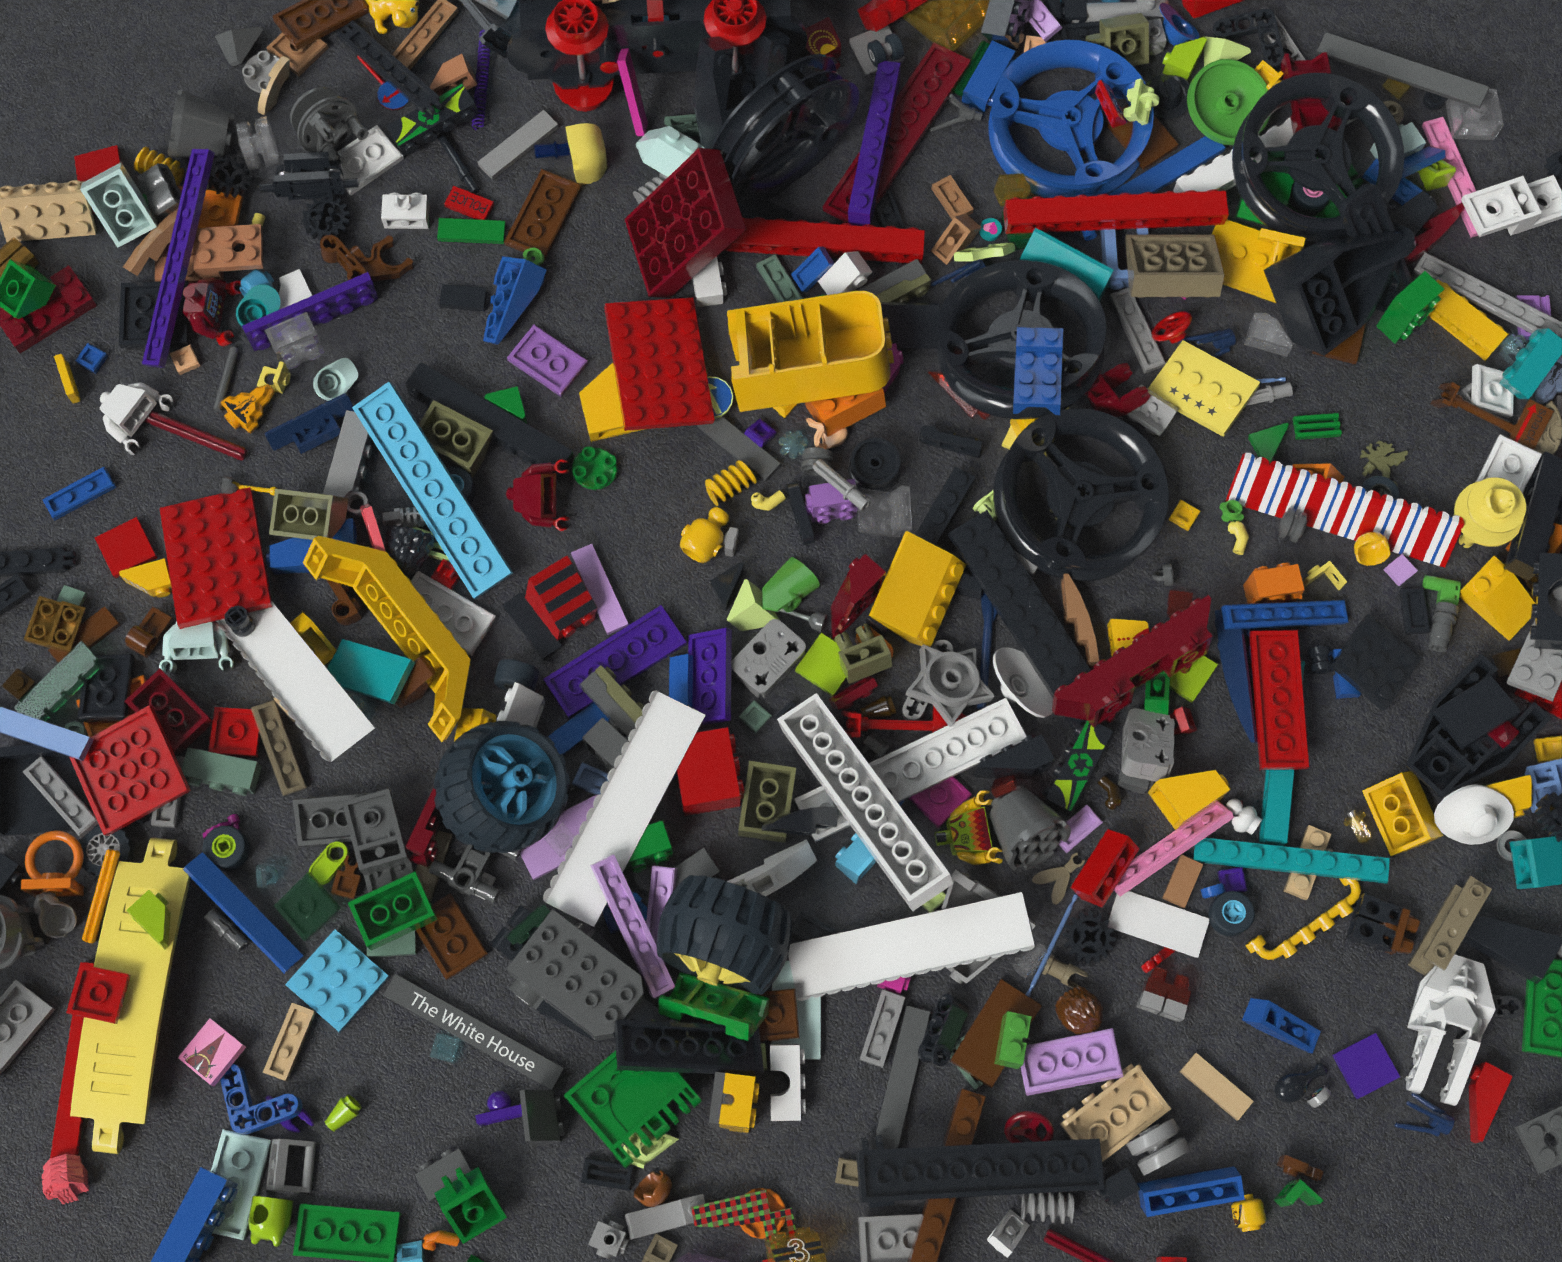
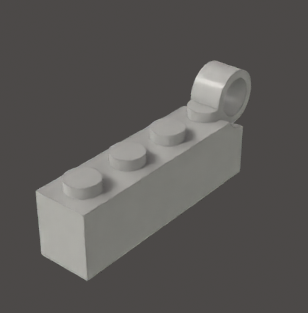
(349, 462)

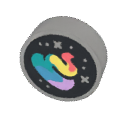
(1319, 1096)

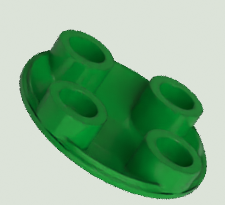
(594, 468)

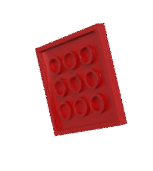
(130, 771)

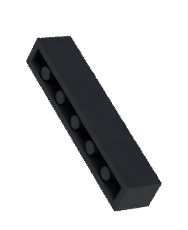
(1542, 503)

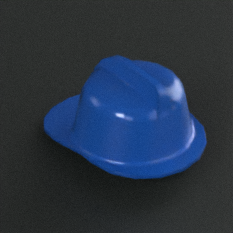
(1175, 27)

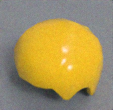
(1371, 548)

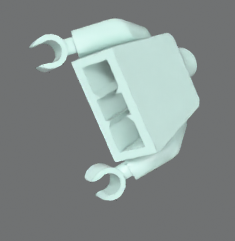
(194, 642)

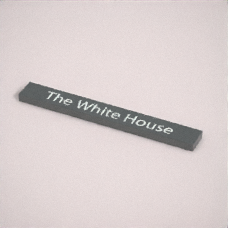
(474, 1032)

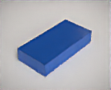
(812, 269)

